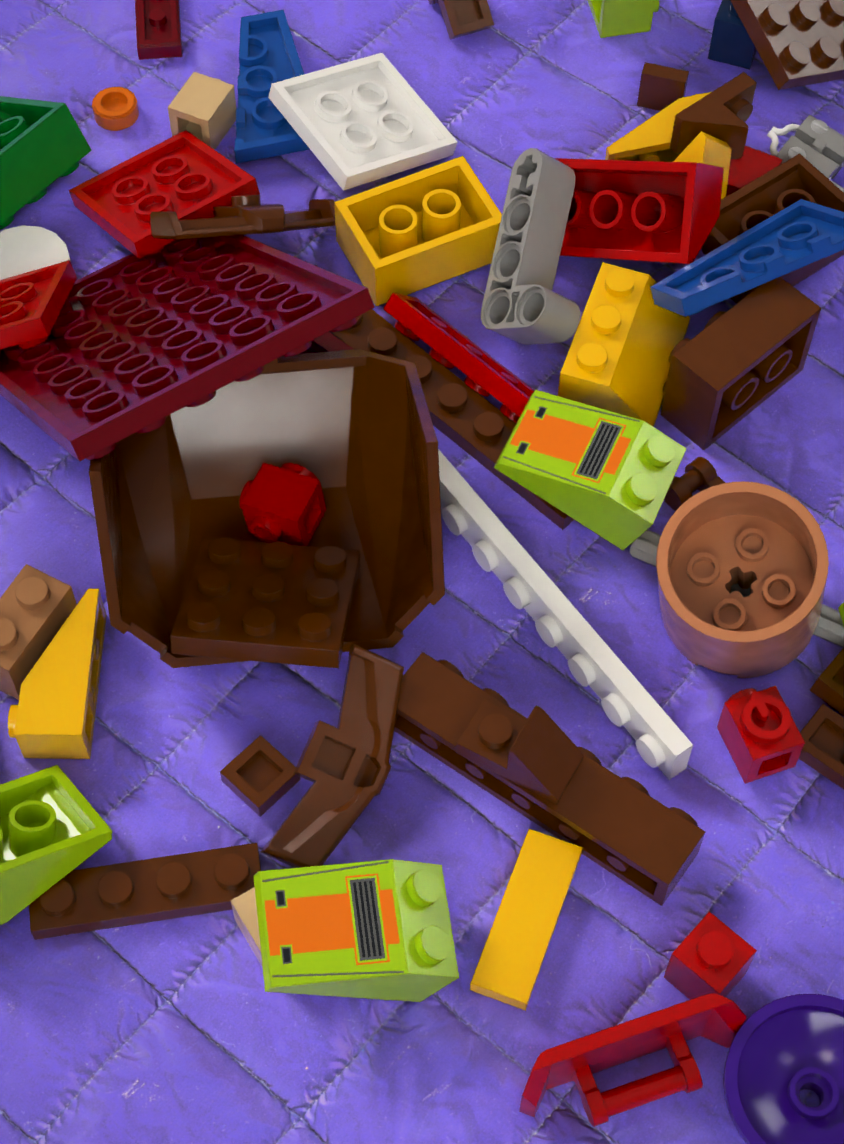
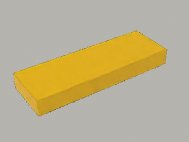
(526, 919)

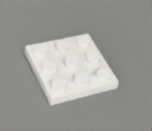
(362, 120)

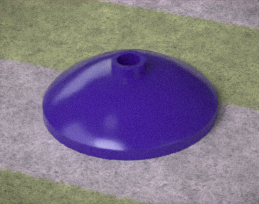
(776, 1055)

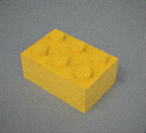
(418, 229)

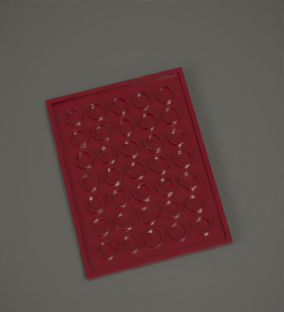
(169, 335)

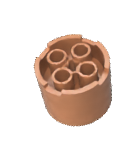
(746, 538)

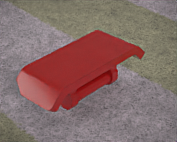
(668, 1028)

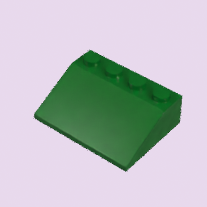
(36, 148)

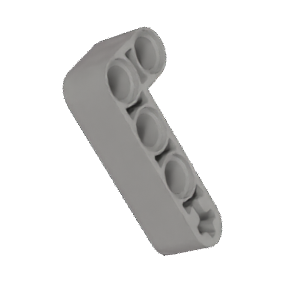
(527, 254)

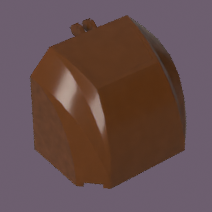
(339, 414)

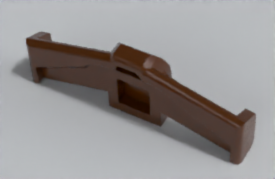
(243, 218)
(343, 763)

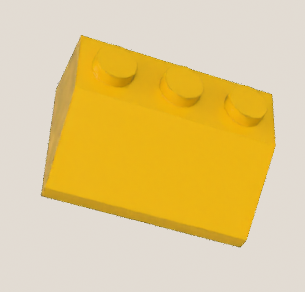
(622, 346)

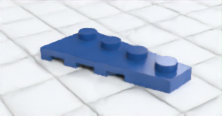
(265, 58)
(763, 253)

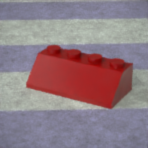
(641, 209)

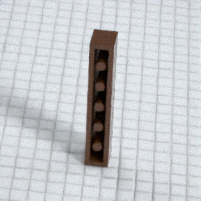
(598, 810)

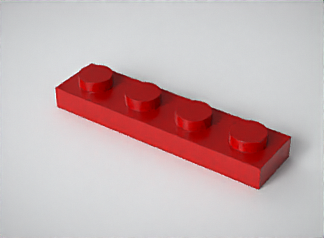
(456, 350)

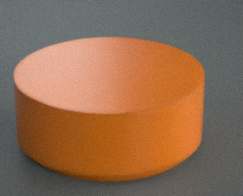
(115, 108)

